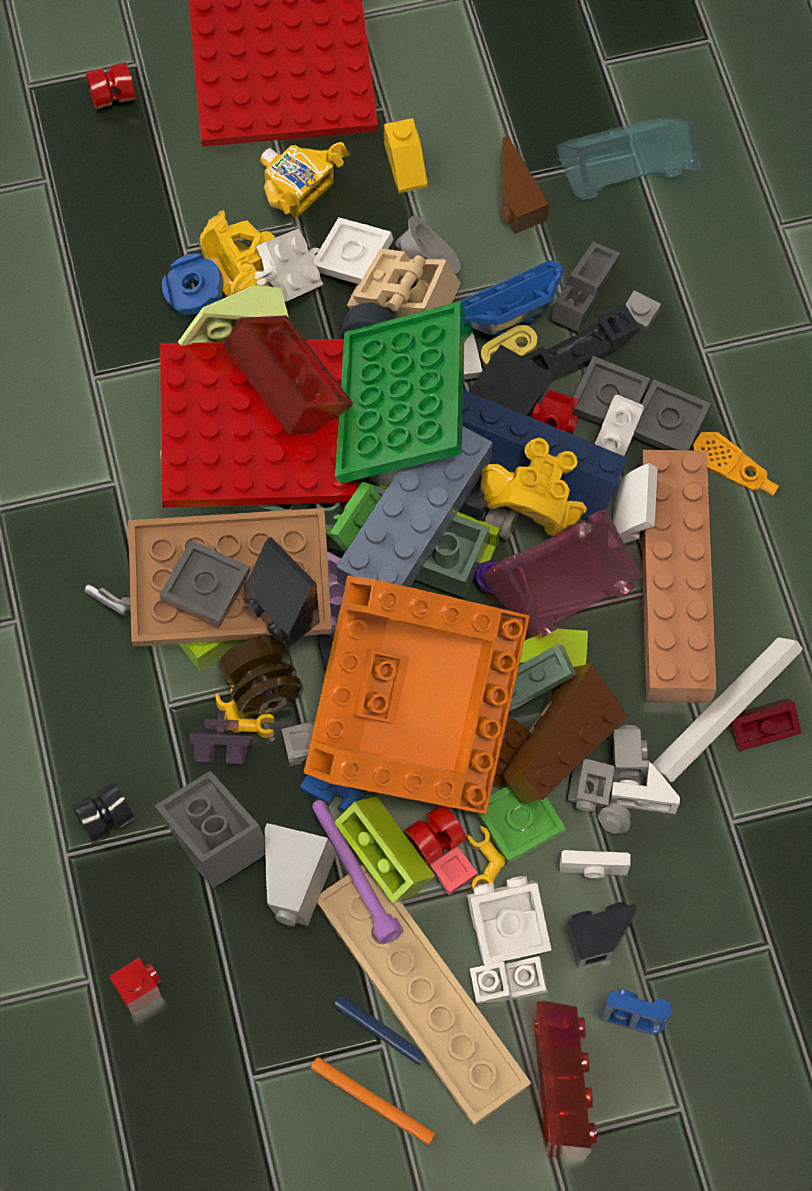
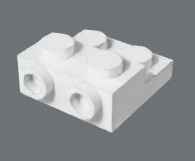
(508, 920)

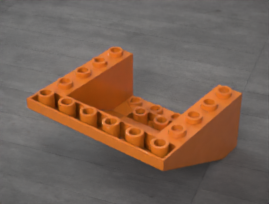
(416, 694)

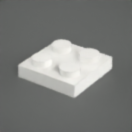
(351, 250)

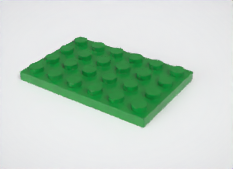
(403, 393)

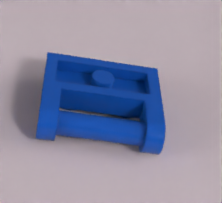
(635, 1014)

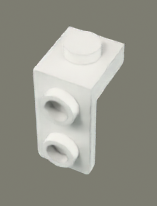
(619, 425)

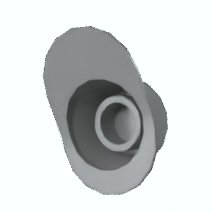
(426, 243)

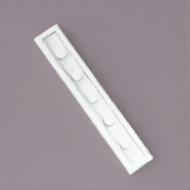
(726, 708)

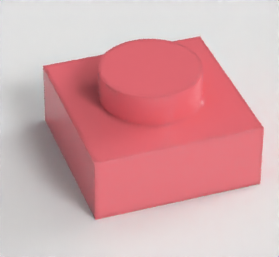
(453, 870)

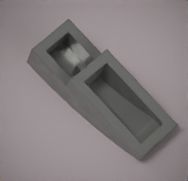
(585, 286)

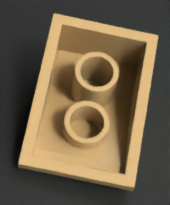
(434, 289)

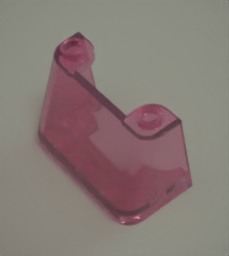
(564, 574)

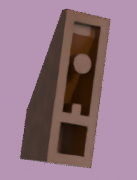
(521, 197)

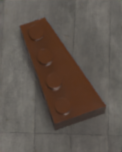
(569, 731)

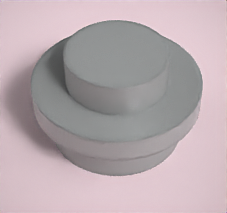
(615, 818)

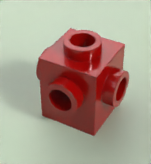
(557, 411)

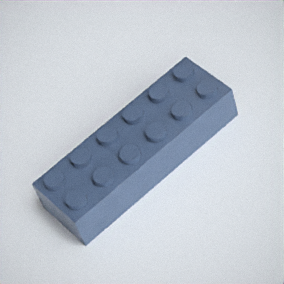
(414, 515)

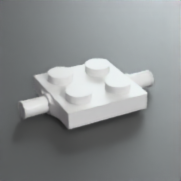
(289, 265)

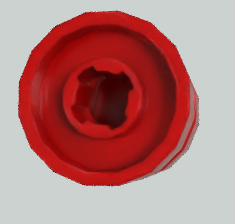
(110, 85)
(435, 834)

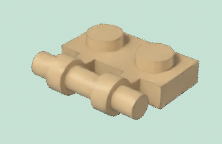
(382, 276)

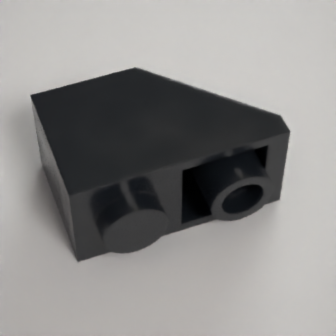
(599, 934)

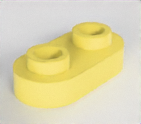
(510, 339)

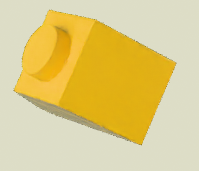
(405, 155)

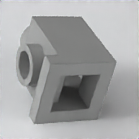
(629, 753)
(598, 777)

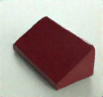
(765, 724)

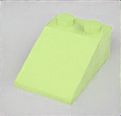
(219, 318)

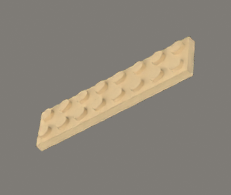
(427, 1002)

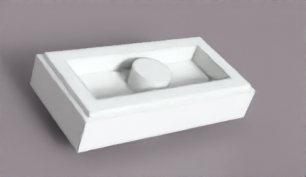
(594, 863)

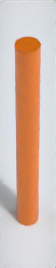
(373, 1101)

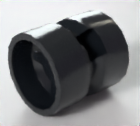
(103, 812)

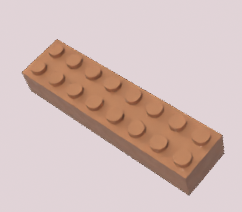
(678, 582)

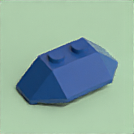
(513, 300)

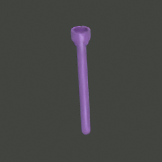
(386, 927)

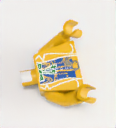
(299, 176)

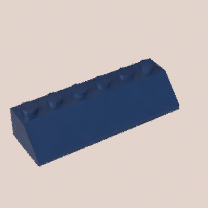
(596, 468)

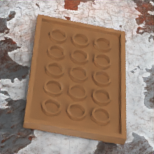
(160, 542)

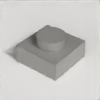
(643, 310)

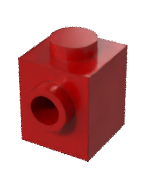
(136, 985)

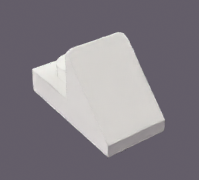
(654, 796)

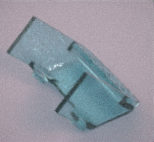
(628, 153)

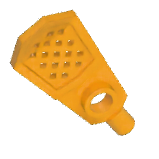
(735, 465)

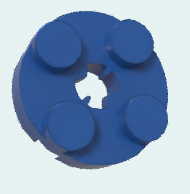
(205, 293)

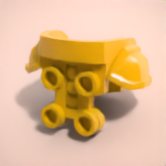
(233, 257)
(536, 488)

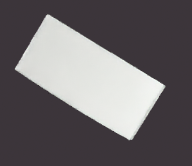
(508, 981)

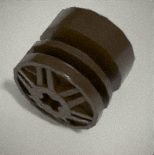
(260, 676)

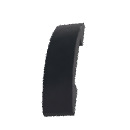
(598, 340)

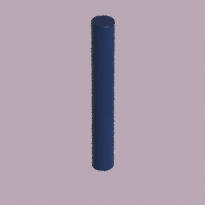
(379, 1029)

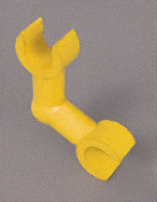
(246, 725)
(495, 859)

